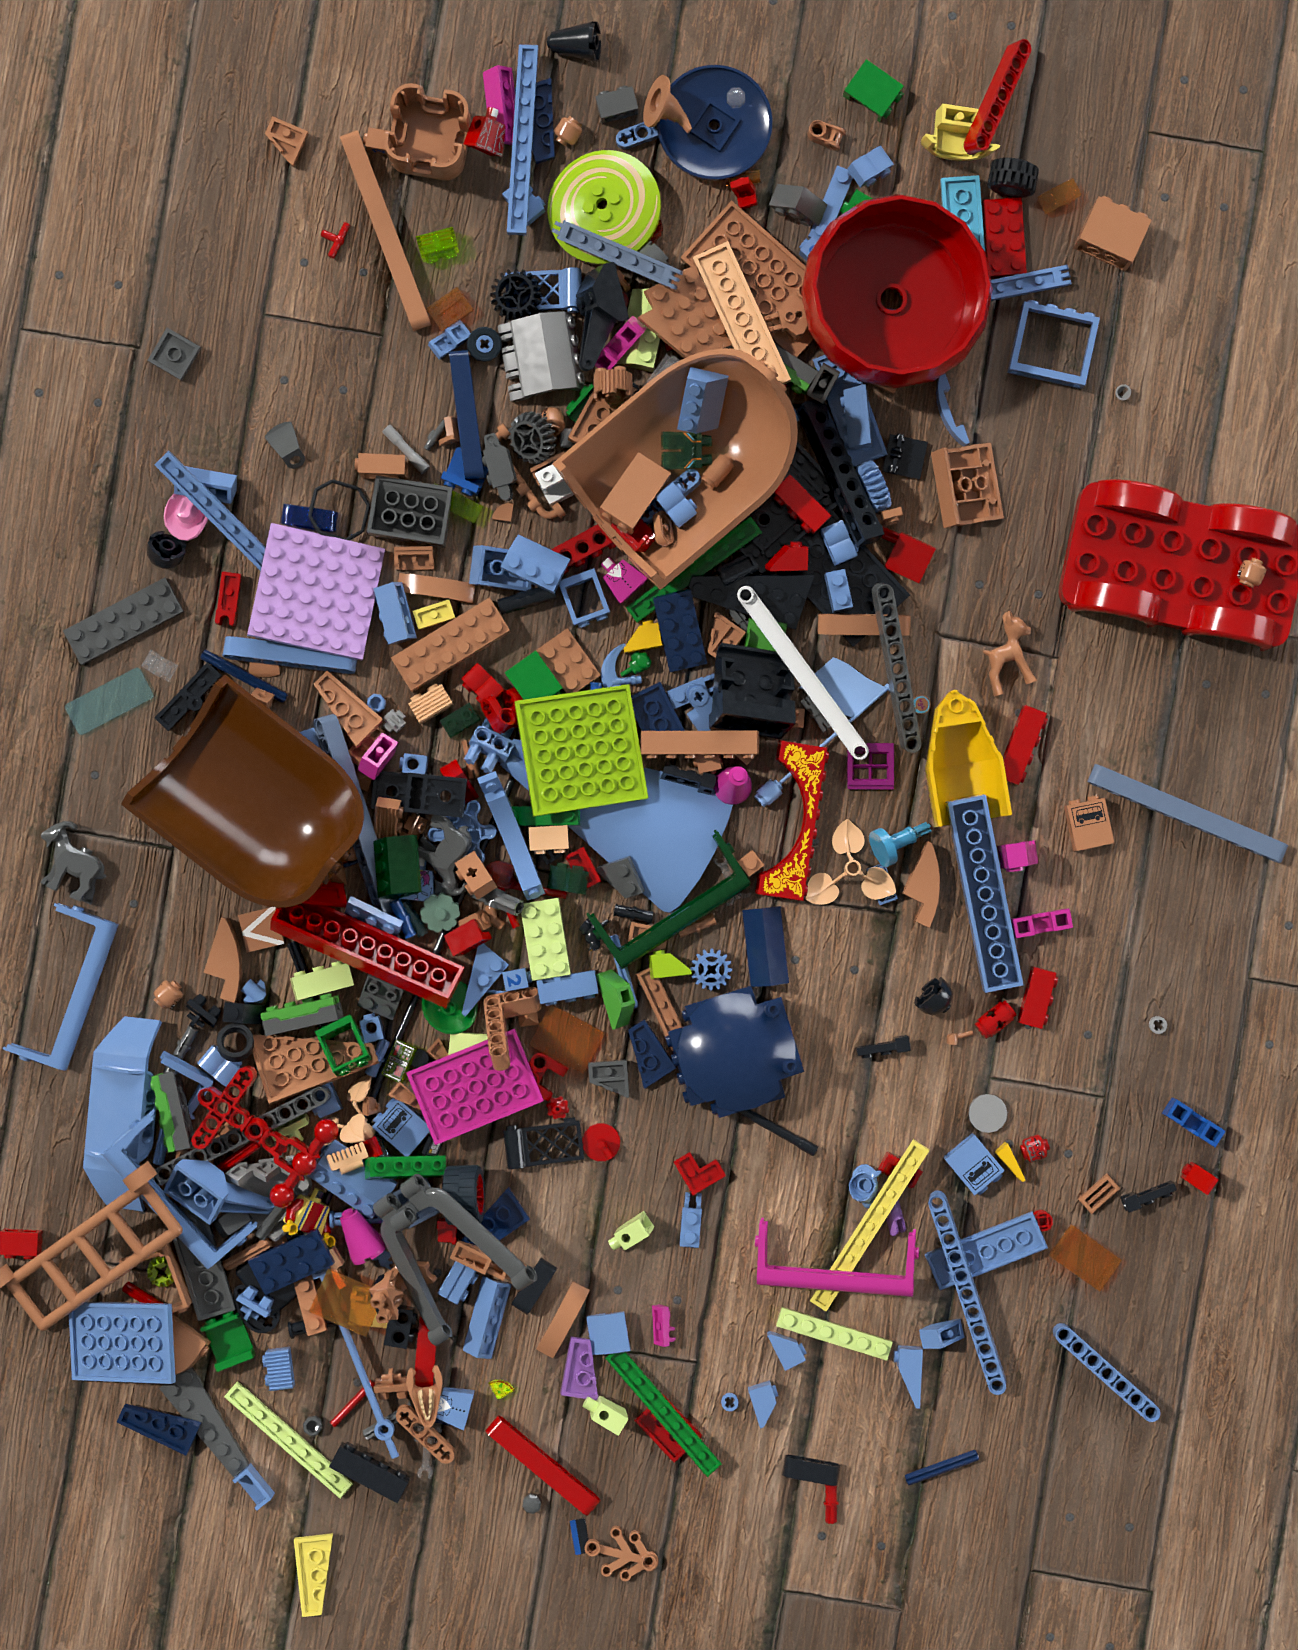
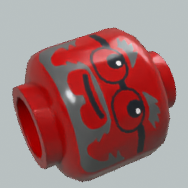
(1034, 1148)

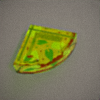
(501, 1388)

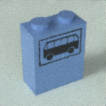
(401, 1126)
(974, 1164)

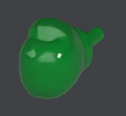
(639, 663)

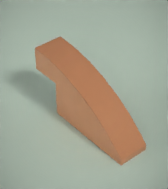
(924, 885)
(226, 960)

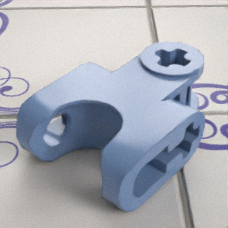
(702, 706)

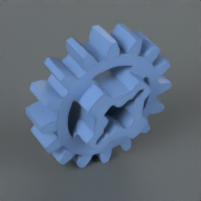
(720, 960)

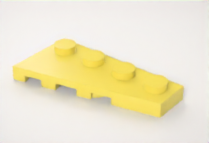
(312, 1570)

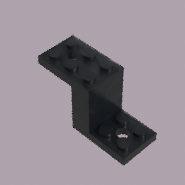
(422, 792)

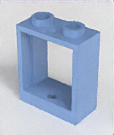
(576, 580)

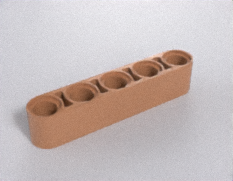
(857, 624)

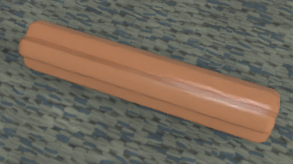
(246, 1254)

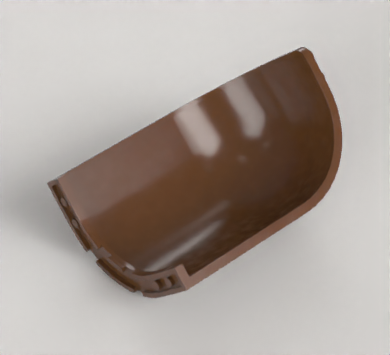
(252, 801)

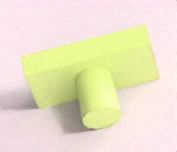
(291, 1127)

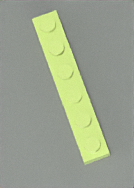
(834, 1333)

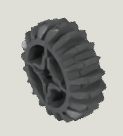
(537, 436)

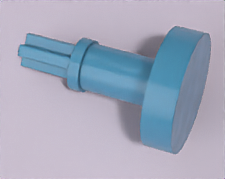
(885, 846)

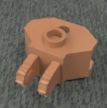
(787, 318)

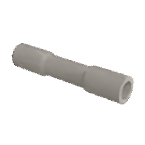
(417, 461)

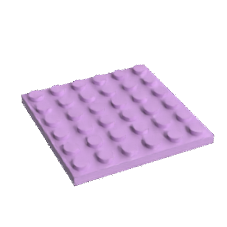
(316, 592)

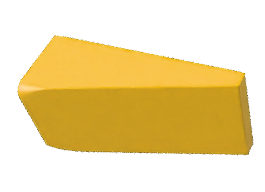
(1007, 1157)

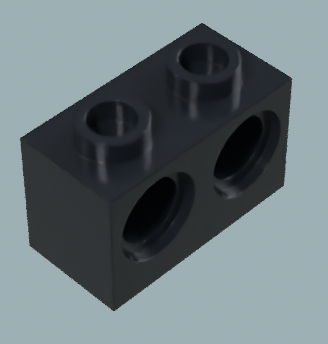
(401, 1326)

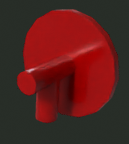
(601, 1142)

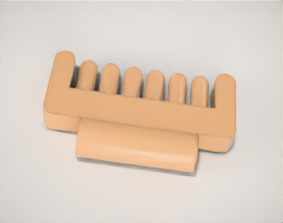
(348, 1164)

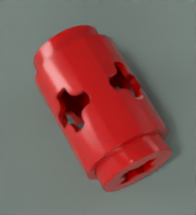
(1003, 1014)

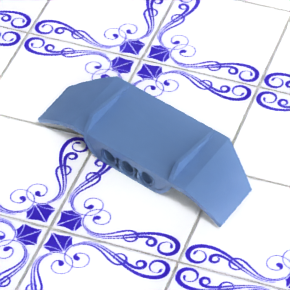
(118, 1097)

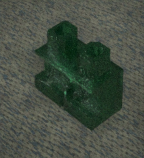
(459, 719)

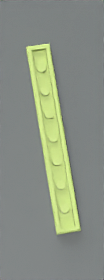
(288, 1439)

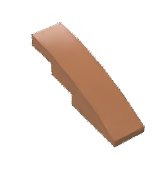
(477, 1260)

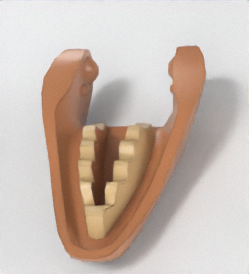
(425, 1398)

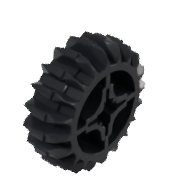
(524, 292)

